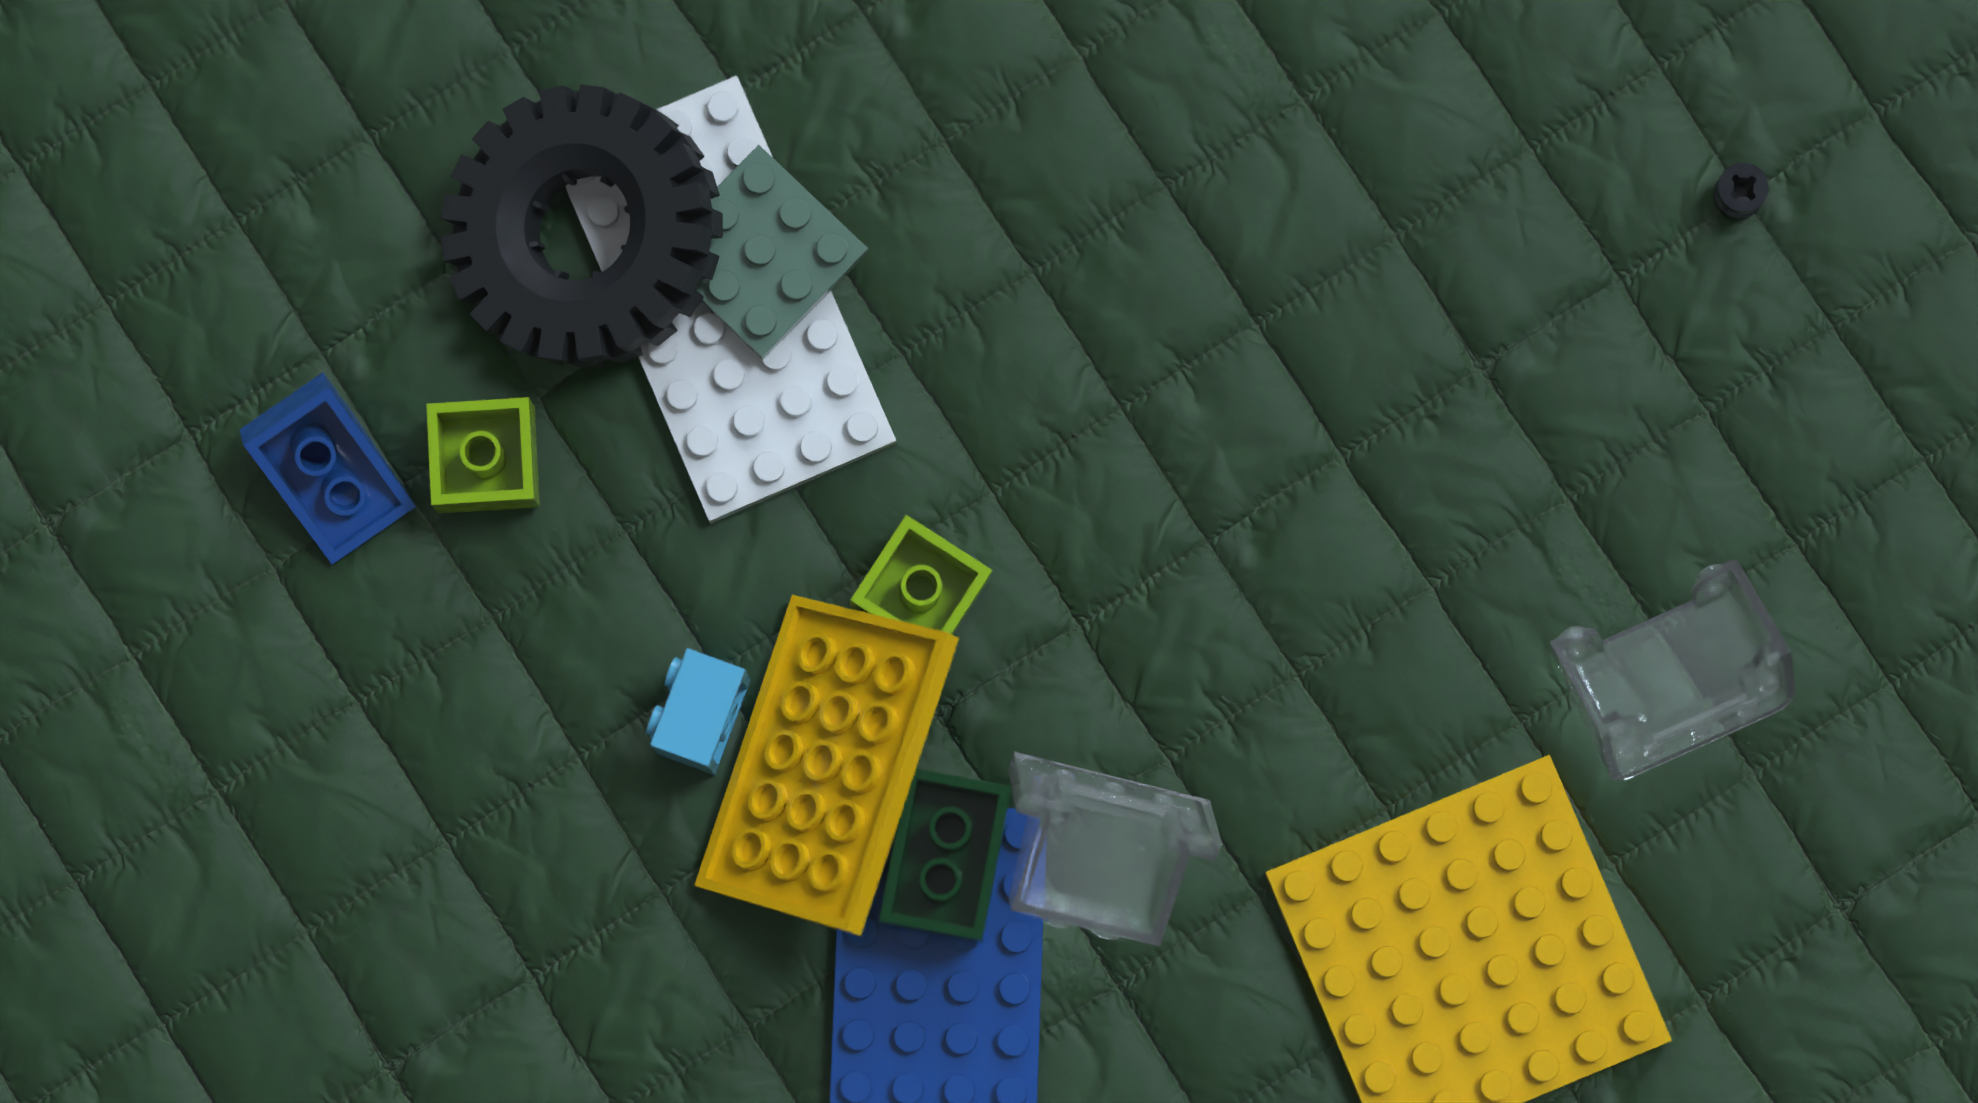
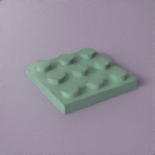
(775, 253)

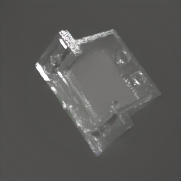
(1103, 848)

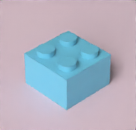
(698, 711)

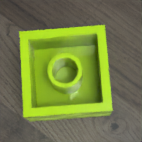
(483, 455)
(921, 580)

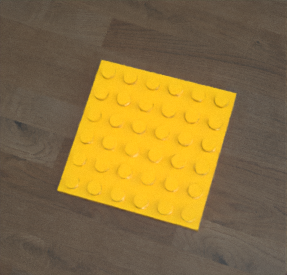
(1469, 948)

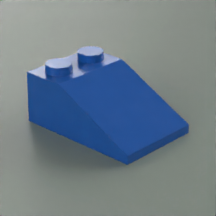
(326, 468)

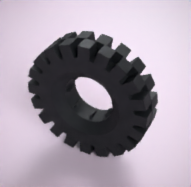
(502, 212)

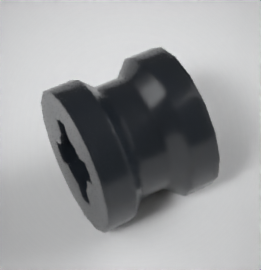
(1733, 198)

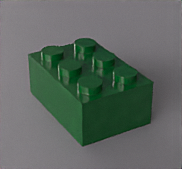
(946, 856)

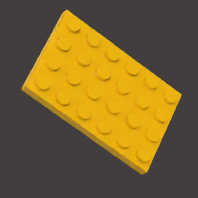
(826, 763)

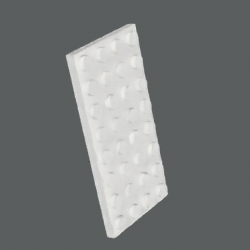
(738, 419)

